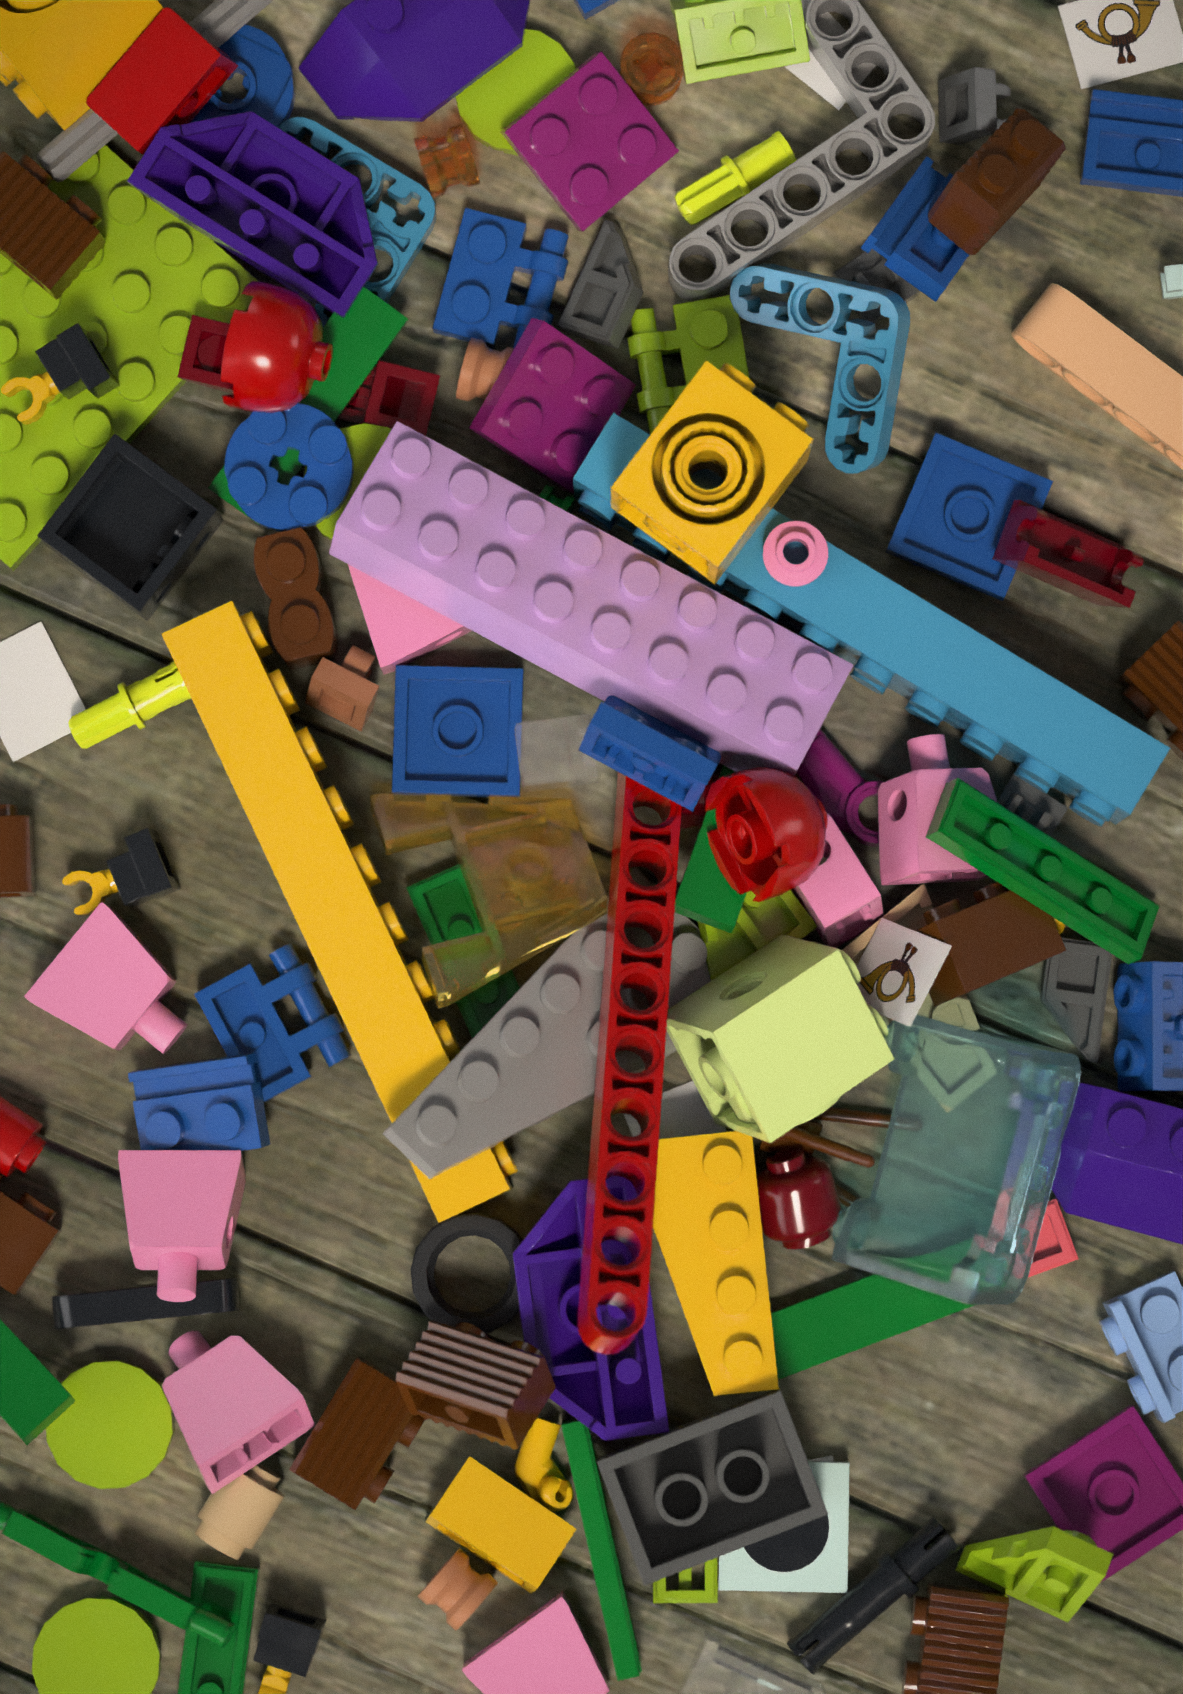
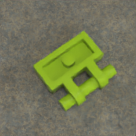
(703, 332)

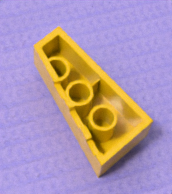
(716, 1255)

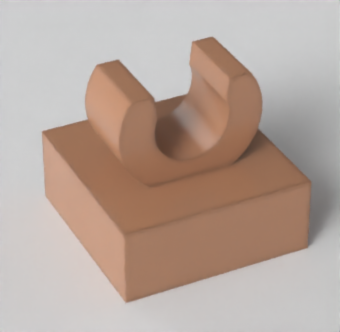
(344, 689)

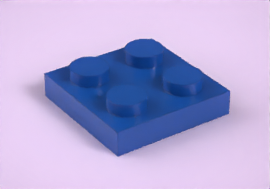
(960, 514)
(457, 731)

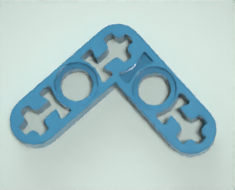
(398, 242)
(858, 346)

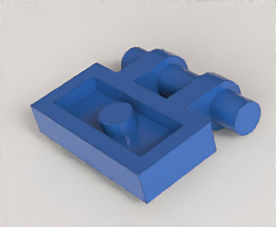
(482, 276)
(248, 1022)

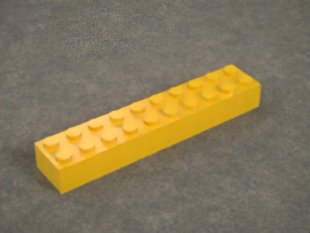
(326, 879)

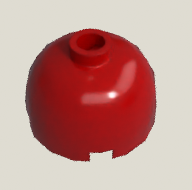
(273, 351)
(766, 831)

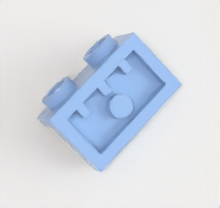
(1150, 1331)

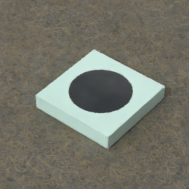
(803, 1557)

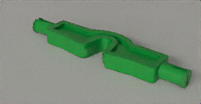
(118, 1574)

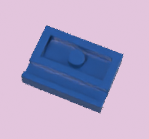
(1134, 143)
(911, 242)
(200, 1105)

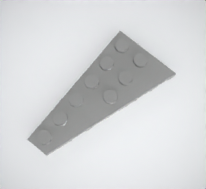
(536, 1050)

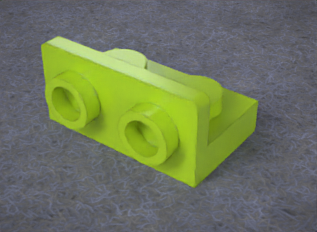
(738, 36)

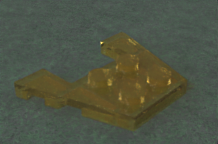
(523, 873)

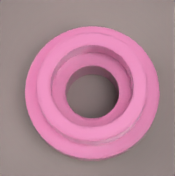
(795, 574)

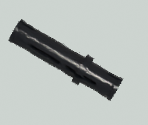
(873, 1595)

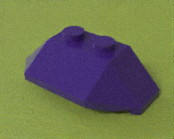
(410, 54)
(265, 203)
(1123, 1163)
(606, 1392)

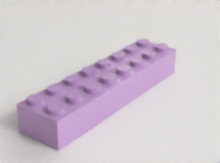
(585, 604)

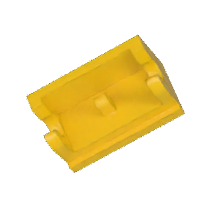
(501, 1525)

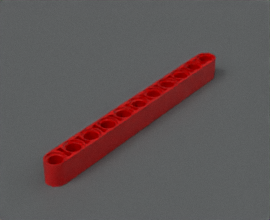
(622, 1091)

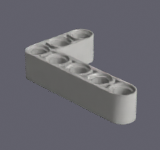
(818, 167)

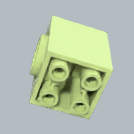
(779, 1037)

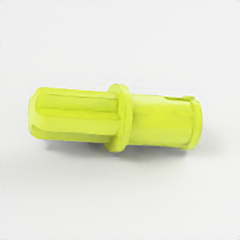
(734, 179)
(129, 707)

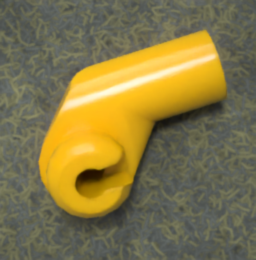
(537, 1469)

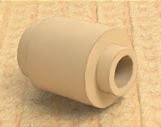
(240, 1511)

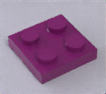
(589, 141)
(551, 403)
(1113, 1489)

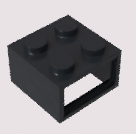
(131, 527)

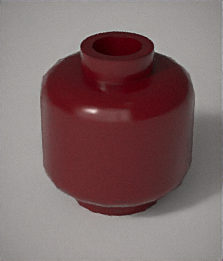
(797, 1199)

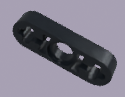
(141, 1304)

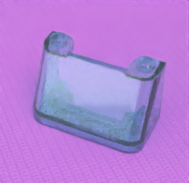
(962, 1162)

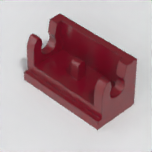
(1066, 556)

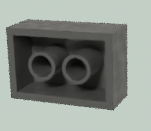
(711, 1486)

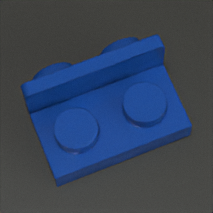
(650, 752)
(1149, 1026)

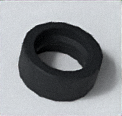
(426, 1257)

